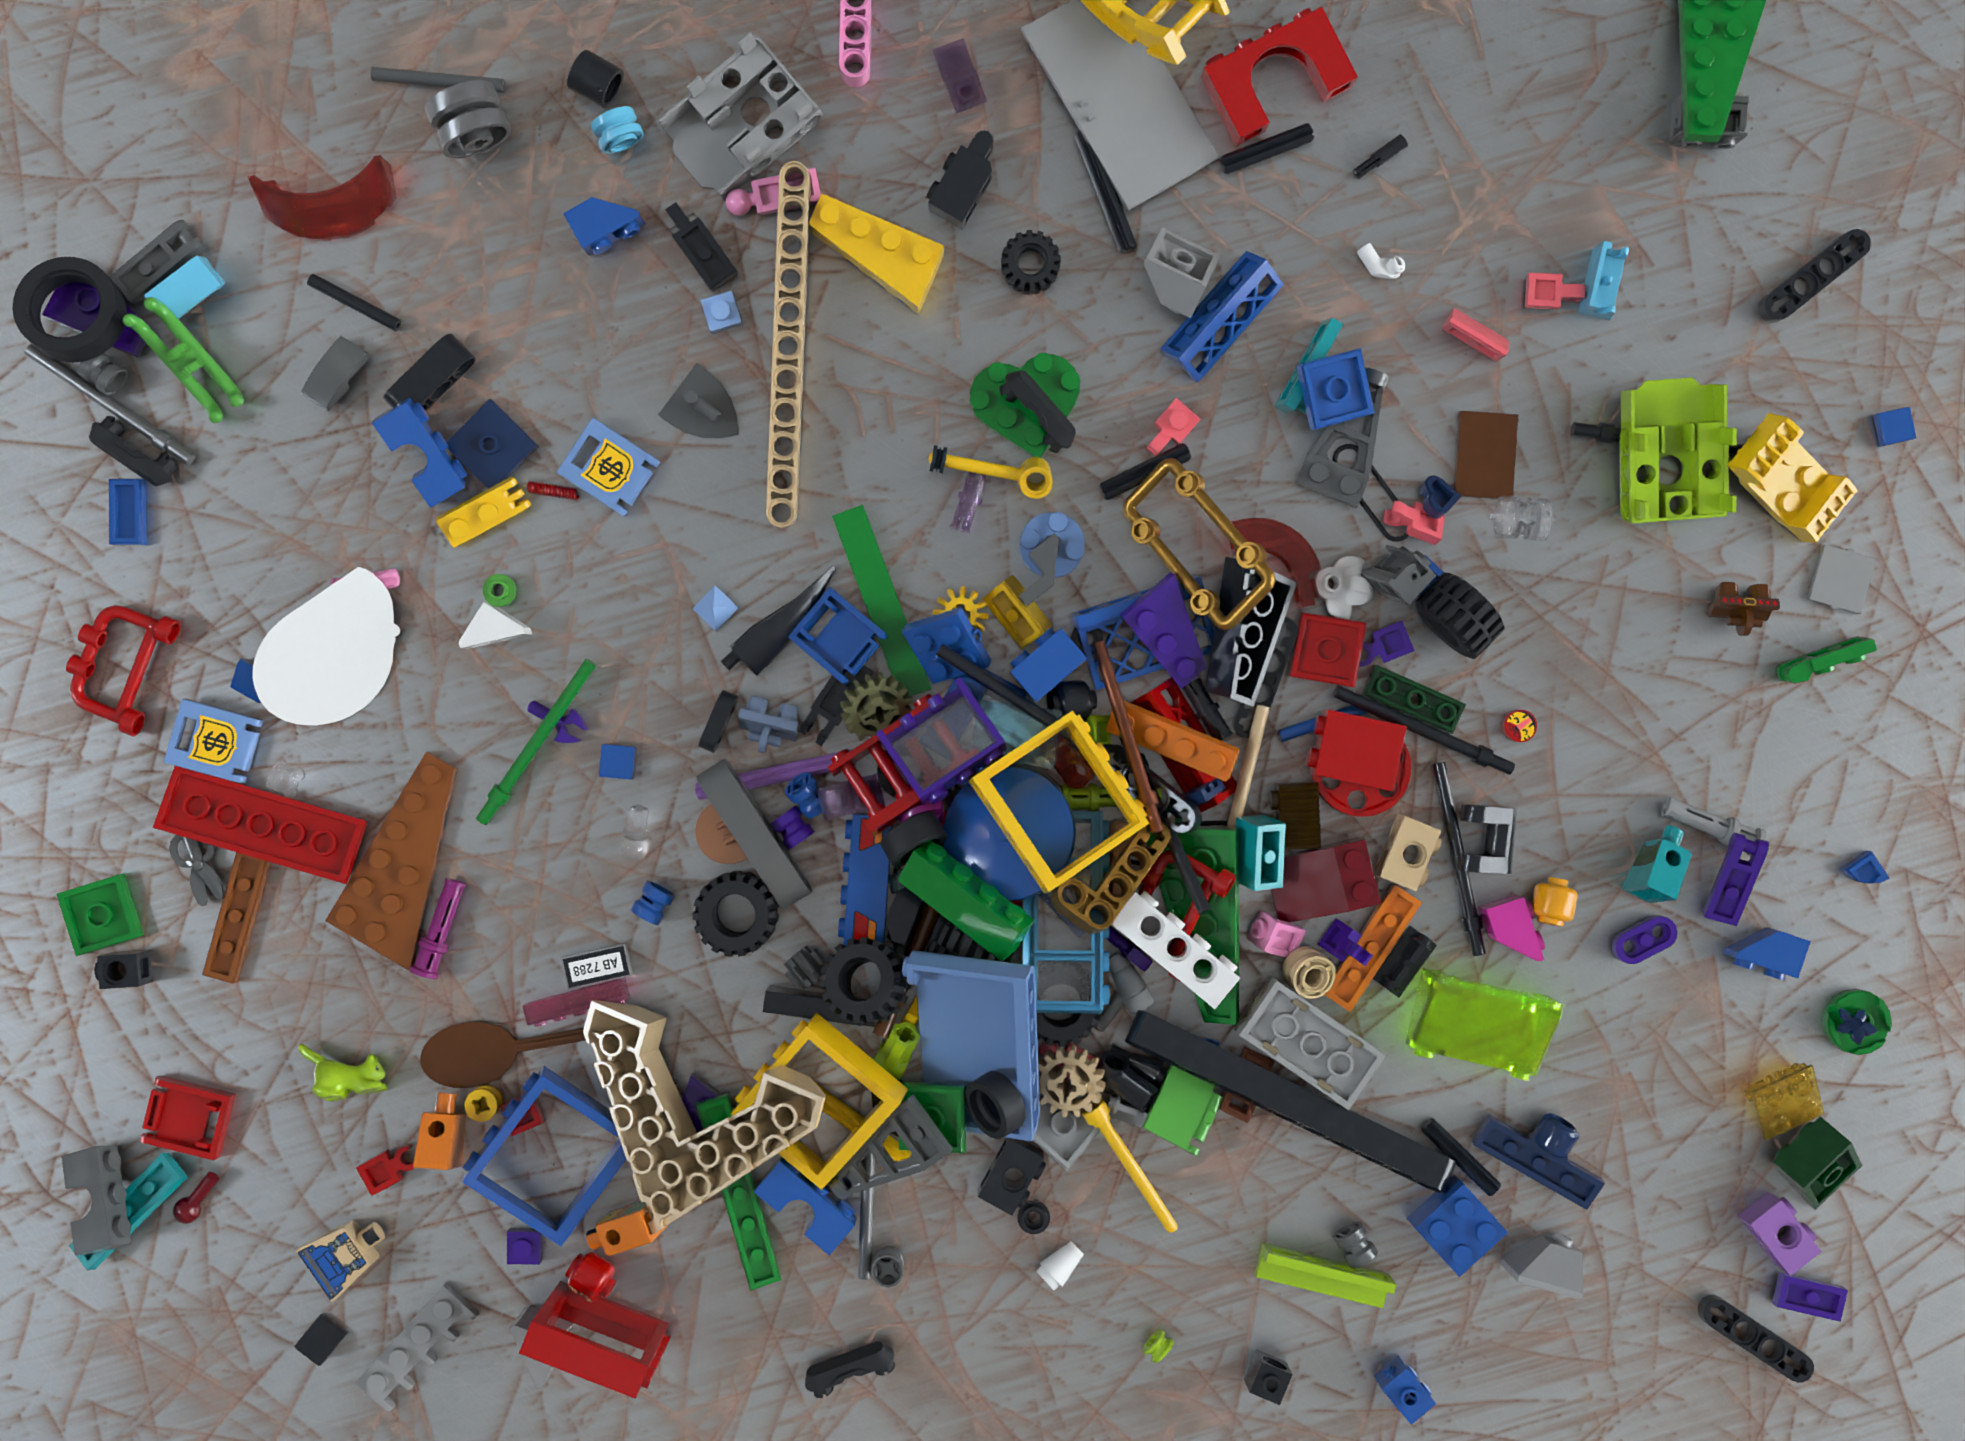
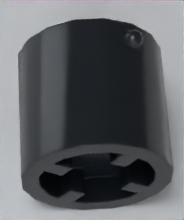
(595, 78)

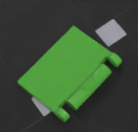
(1183, 1110)

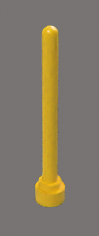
(1099, 1118)

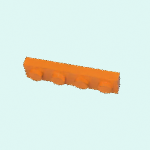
(1179, 742)
(1378, 939)

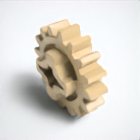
(1083, 1080)

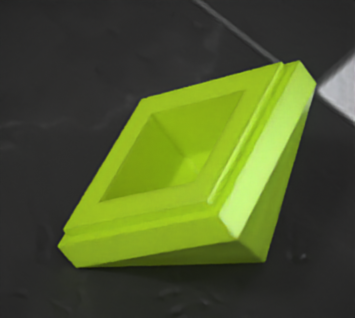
(1098, 726)

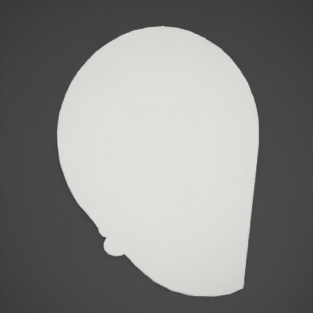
(328, 653)

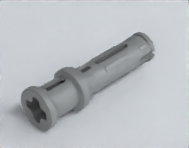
(1708, 822)

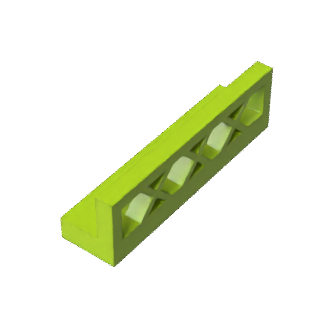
(1324, 1275)

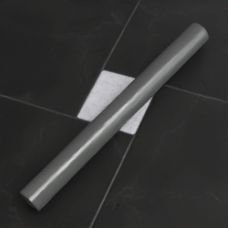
(428, 78)
(866, 1222)

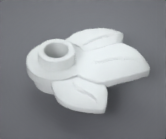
(1347, 588)

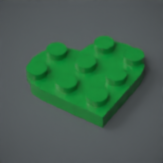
(1014, 420)

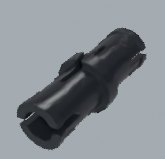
(1207, 710)

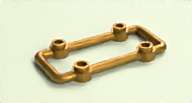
(1248, 554)

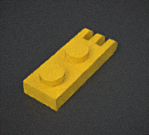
(482, 512)

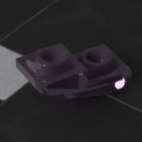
(959, 75)
(842, 799)

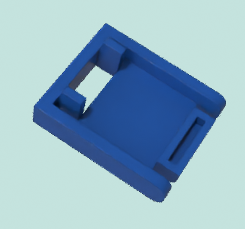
(843, 642)

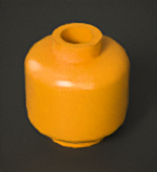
(1554, 902)

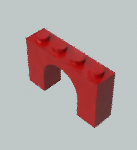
(1305, 39)

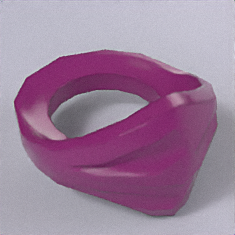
(937, 808)

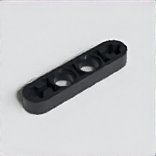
(1813, 274)
(1271, 679)
(1183, 804)
(1755, 1338)

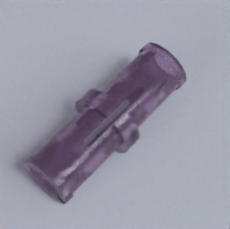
(968, 501)

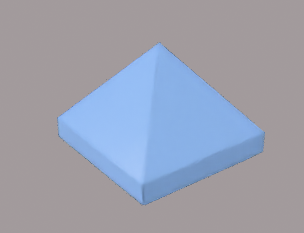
(715, 608)

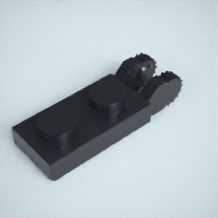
(828, 704)

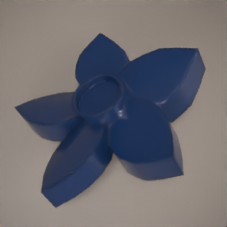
(1855, 1025)

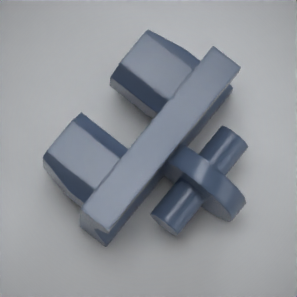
(767, 728)

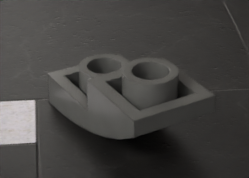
(331, 374)

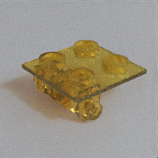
(1787, 1100)

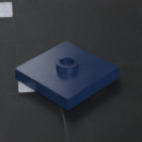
(491, 445)

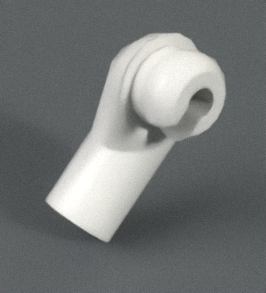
(1380, 267)

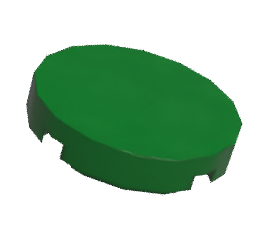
(1853, 1001)

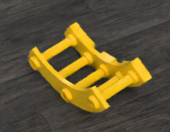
(1160, 40)

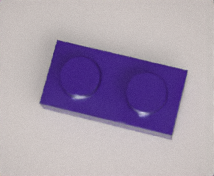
(1810, 1296)

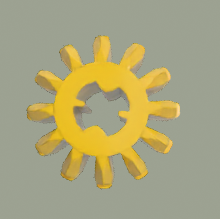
(969, 606)

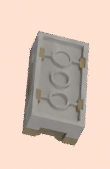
(1309, 1042)

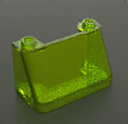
(1482, 1023)

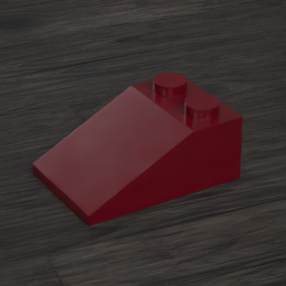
(1326, 881)

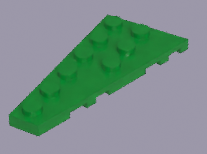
(1713, 57)
(1220, 926)

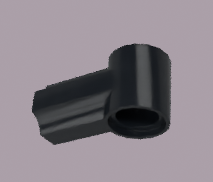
(1125, 1081)

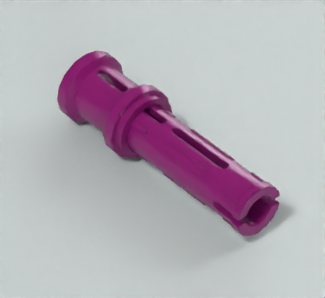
(434, 944)

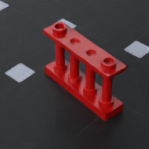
(879, 815)

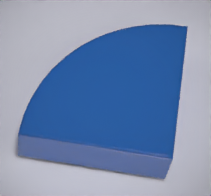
(1865, 869)

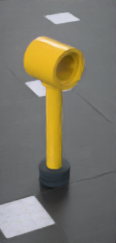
(939, 459)

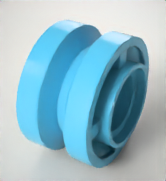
(617, 129)

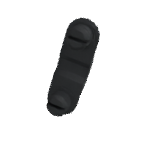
(1023, 387)
(106, 438)
(858, 1362)

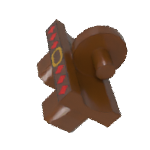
(1743, 611)

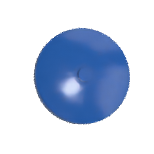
(983, 847)

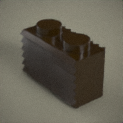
(1299, 808)

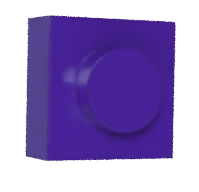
(524, 1246)

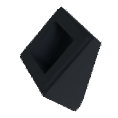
(320, 1340)

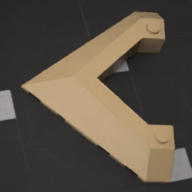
(668, 1157)

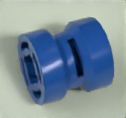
(803, 791)
(652, 902)

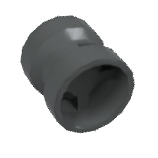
(103, 373)
(1355, 1244)
(890, 1272)

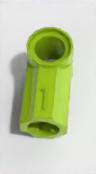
(897, 1050)

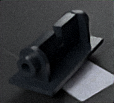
(1404, 961)

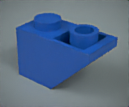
(601, 223)
(1772, 949)

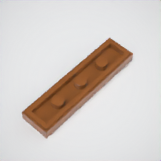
(236, 918)

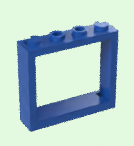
(495, 1137)

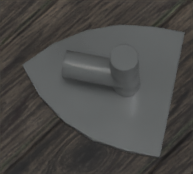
(701, 407)

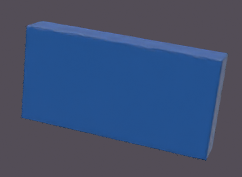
(127, 512)

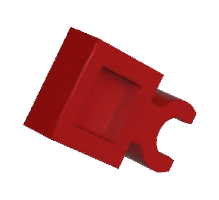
(384, 1169)

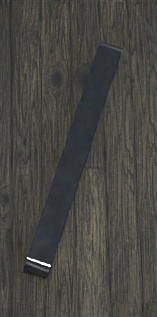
(1290, 1101)

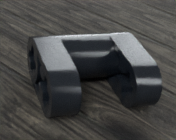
(1498, 839)

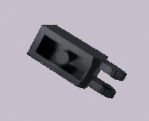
(964, 181)

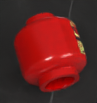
(591, 1276)

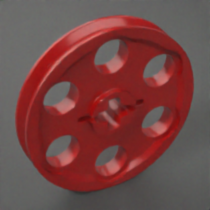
(1374, 802)

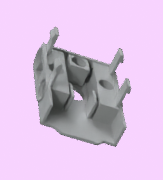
(709, 123)

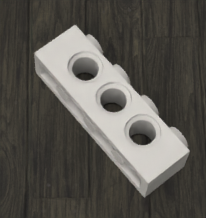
(1210, 988)

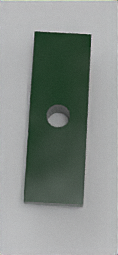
(1396, 691)

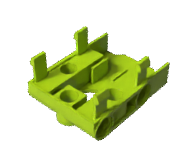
(1679, 421)

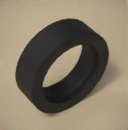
(46, 278)

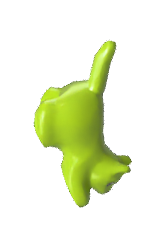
(337, 1080)

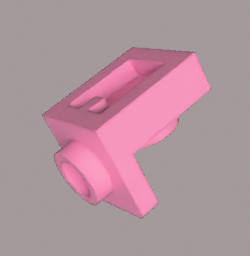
(1275, 935)

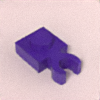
(1388, 643)

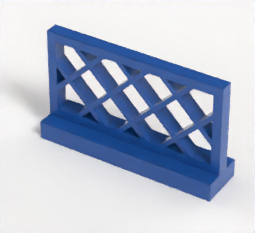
(1109, 613)

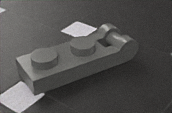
(157, 261)

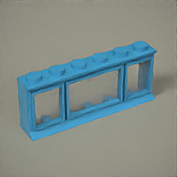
(1064, 956)

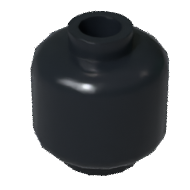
(1073, 696)

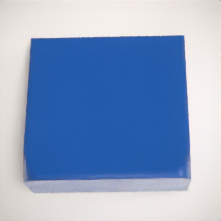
(243, 679)

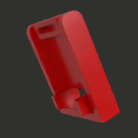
(183, 1117)

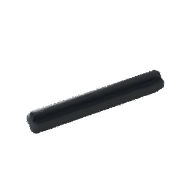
(1108, 197)

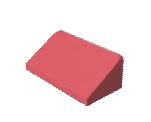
(1476, 335)

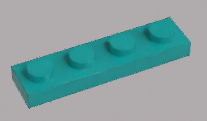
(143, 1197)

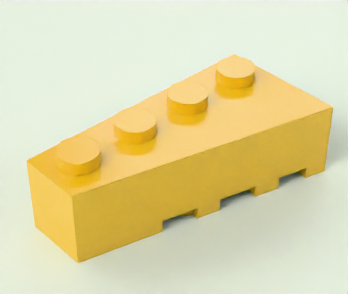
(880, 249)

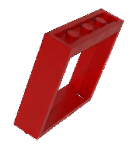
(588, 1358)

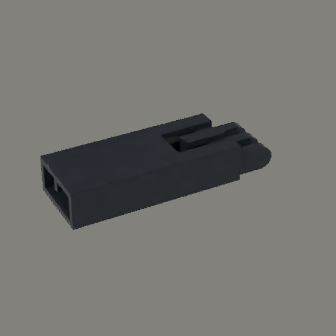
(801, 1004)

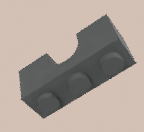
(107, 1221)

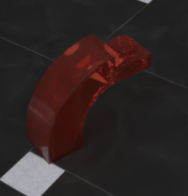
(1289, 548)

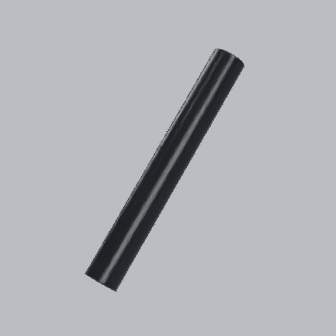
(354, 302)

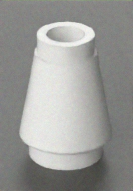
(1060, 1265)

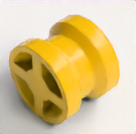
(489, 1097)

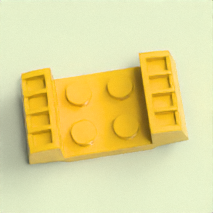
(1790, 479)

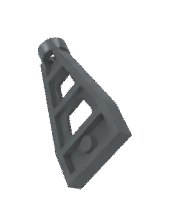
(1335, 479)
(917, 1133)

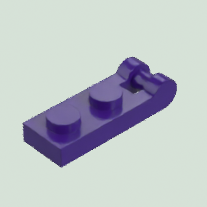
(1735, 879)

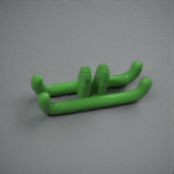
(185, 358)

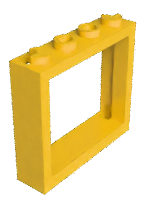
(1113, 782)
(854, 1062)

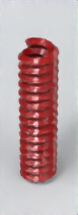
(551, 490)

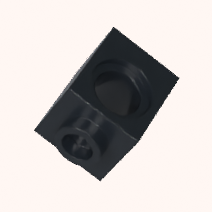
(137, 966)
(1268, 1377)

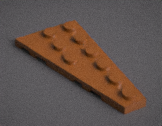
(394, 879)

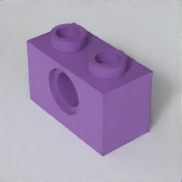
(1764, 1221)

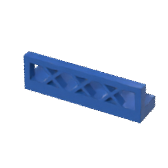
(1220, 310)

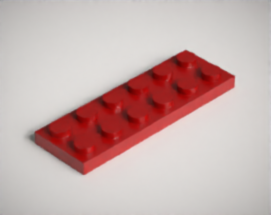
(260, 824)

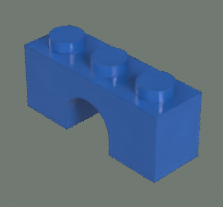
(408, 425)
(831, 1217)

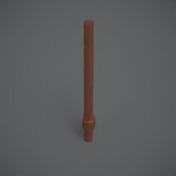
(1146, 795)

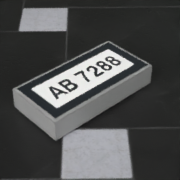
(597, 966)

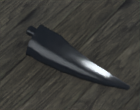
(770, 635)

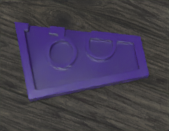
(77, 309)

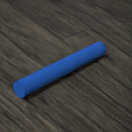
(1308, 726)

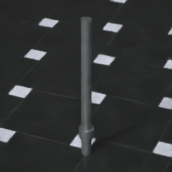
(160, 438)

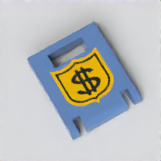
(613, 468)
(217, 743)

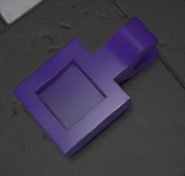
(1343, 940)

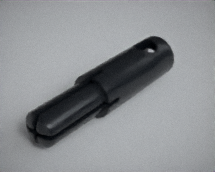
(1381, 155)

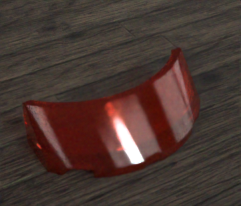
(332, 212)

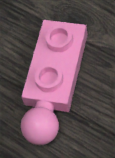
(766, 194)

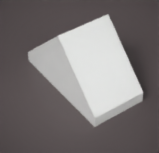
(490, 627)

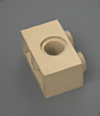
(1391, 862)

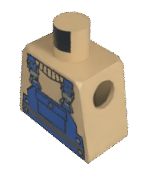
(341, 1255)

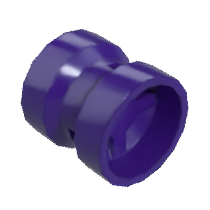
(792, 828)

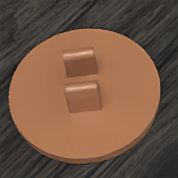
(716, 839)

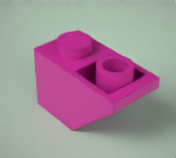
(1511, 924)

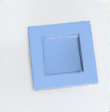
(721, 312)

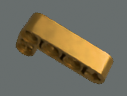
(1118, 873)

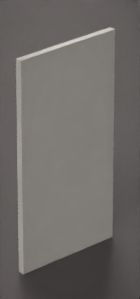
(1120, 103)

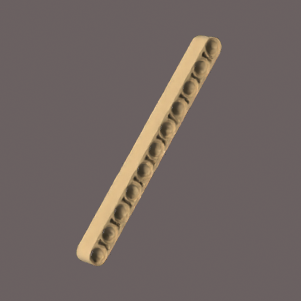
(783, 330)

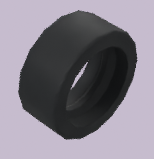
(910, 835)
(995, 1104)

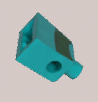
(1659, 868)

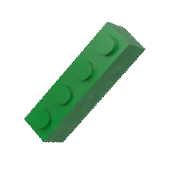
(965, 900)

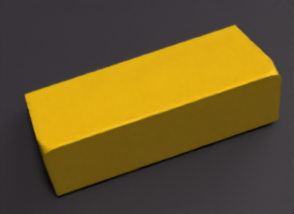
(1021, 622)

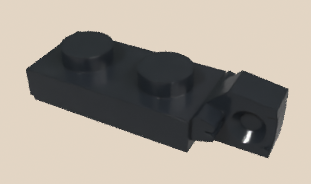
(700, 248)

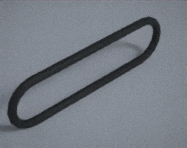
(1363, 503)

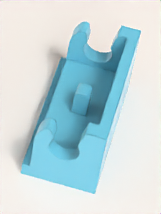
(1603, 281)
(187, 286)

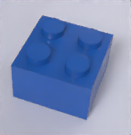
(1047, 665)
(1457, 1226)

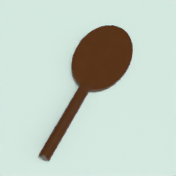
(481, 1052)

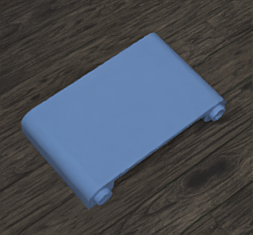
(978, 1021)

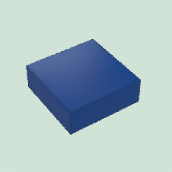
(1894, 426)
(617, 761)

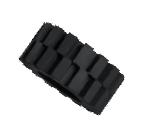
(1028, 242)

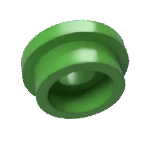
(508, 594)

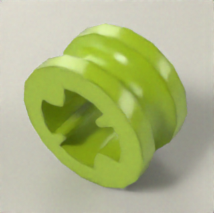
(1158, 1346)

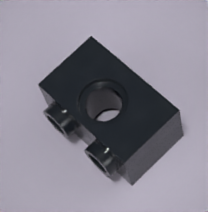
(1004, 1193)

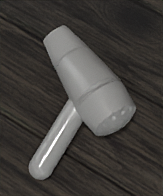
(1131, 990)

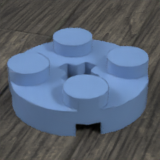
(1069, 534)

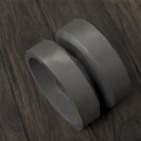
(467, 119)

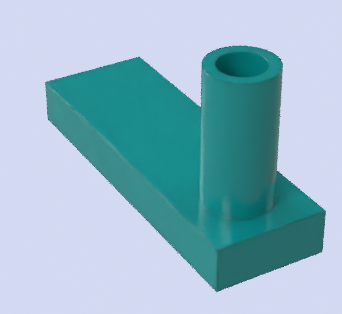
(1292, 396)

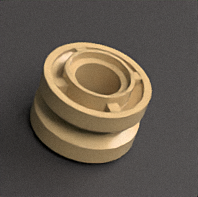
(1319, 979)

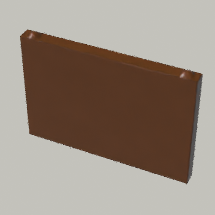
(1485, 454)

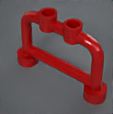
(94, 637)
(1212, 881)

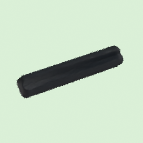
(1267, 148)
(1136, 474)
(1461, 1156)

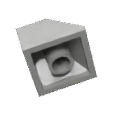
(1179, 271)
(1548, 1265)

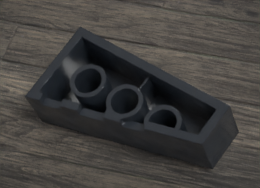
(1244, 652)

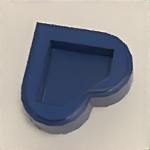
(1437, 496)

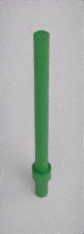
(501, 793)

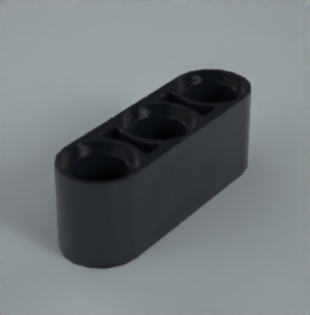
(432, 373)

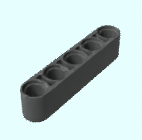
(754, 833)

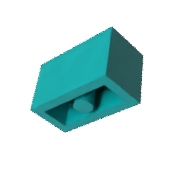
(1261, 852)

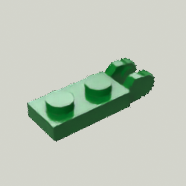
(1824, 659)

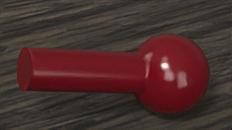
(188, 1208)

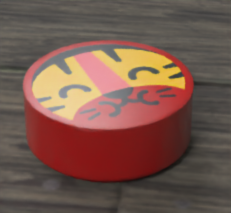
(1519, 725)

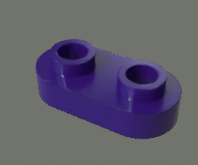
(1642, 939)

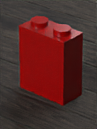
(1356, 749)

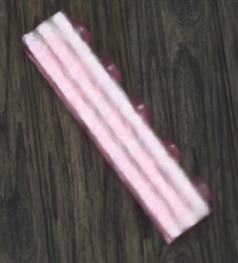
(574, 1001)

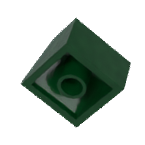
(1817, 1162)

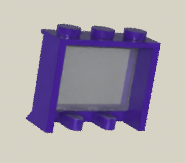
(944, 744)

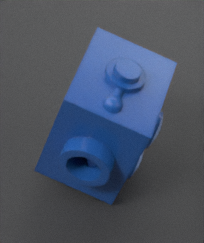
(1405, 1389)

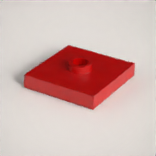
(1328, 649)

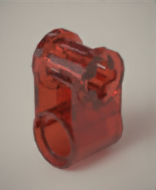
(1065, 765)

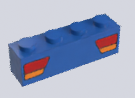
(867, 883)

